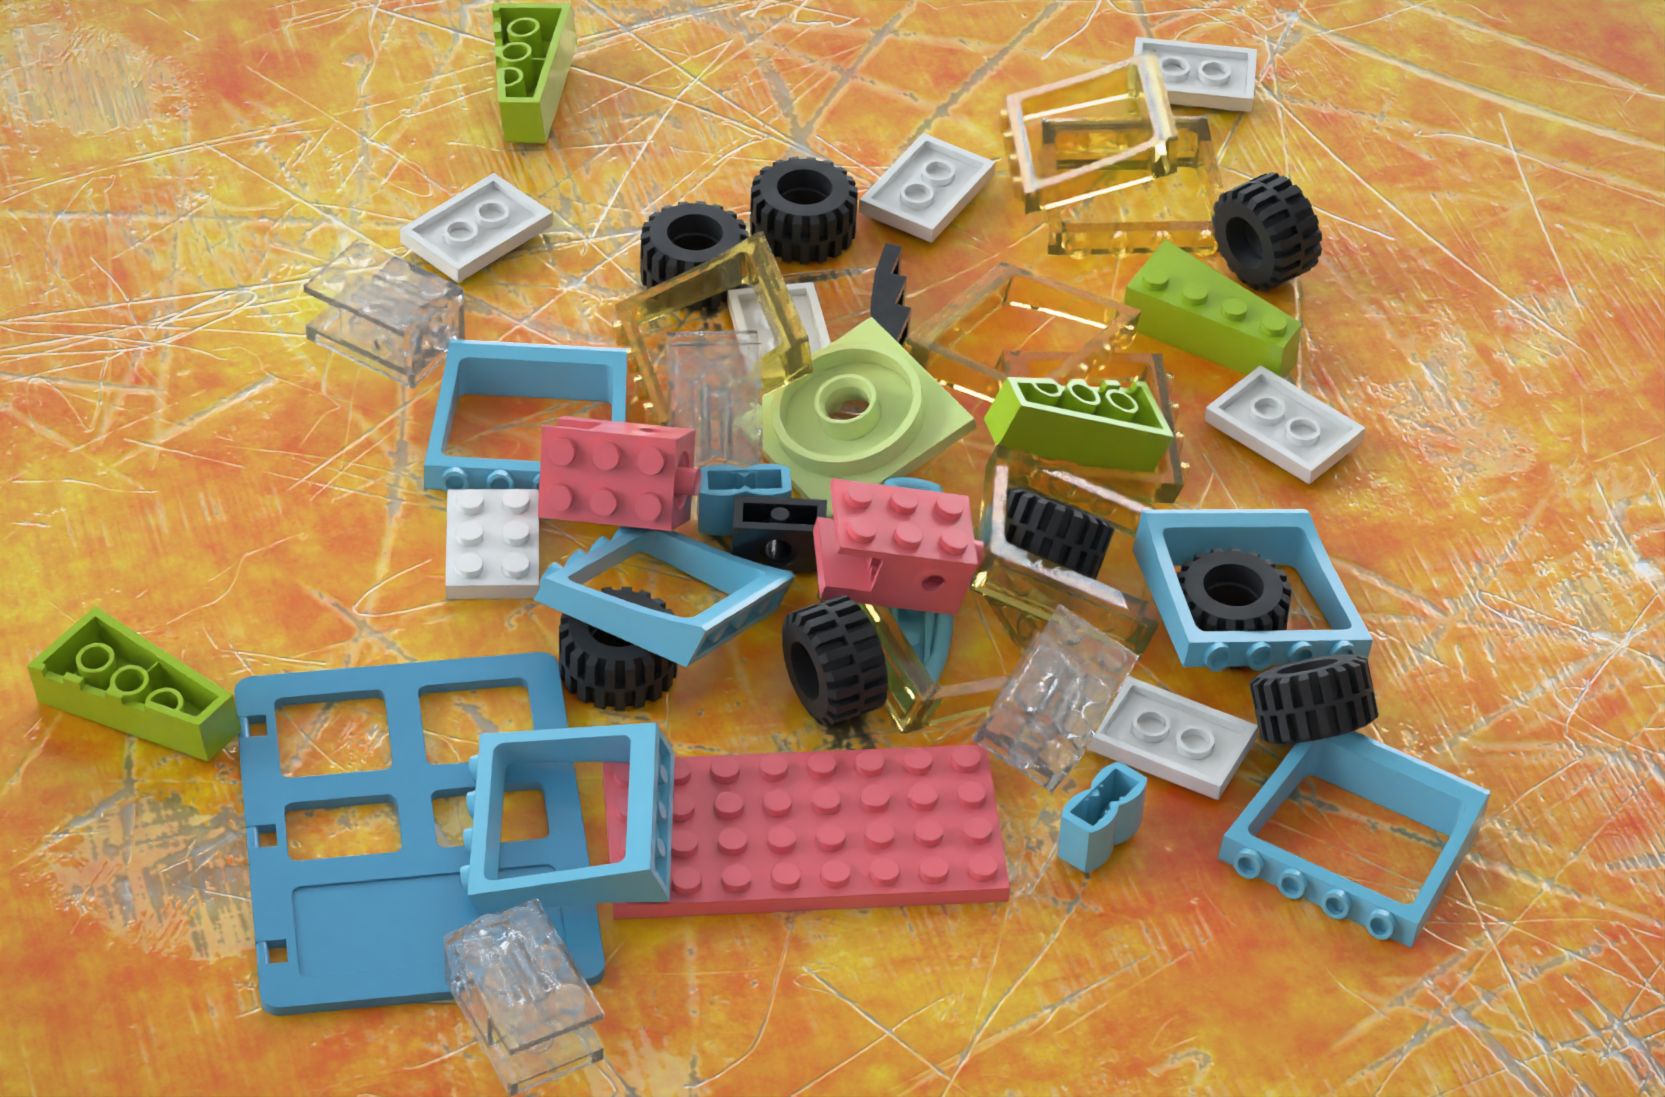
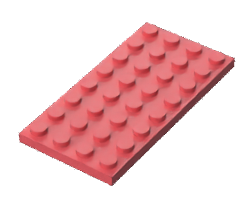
(823, 831)

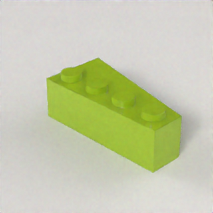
(532, 63)
(1211, 314)
(1081, 422)
(133, 686)

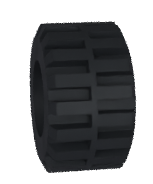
(804, 209)
(1267, 231)
(686, 238)
(1056, 531)
(1235, 592)
(835, 660)
(609, 668)
(1314, 699)

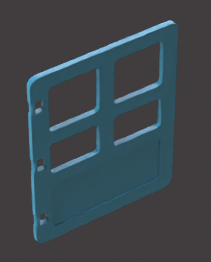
(376, 923)

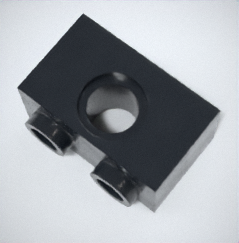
(776, 531)

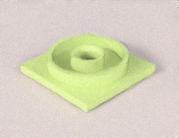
(900, 430)

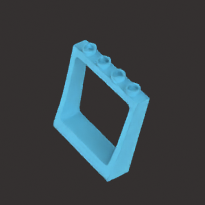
(516, 372)
(1280, 535)
(752, 589)
(1381, 777)
(647, 863)

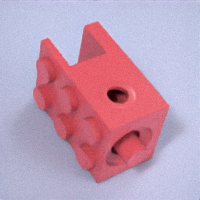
(617, 473)
(896, 547)

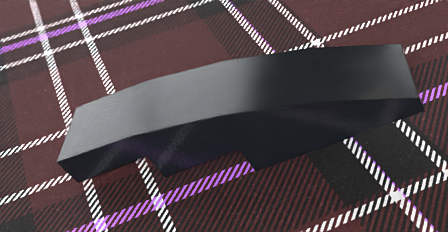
(889, 293)

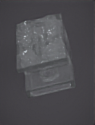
(385, 313)
(718, 392)
(1055, 698)
(523, 996)

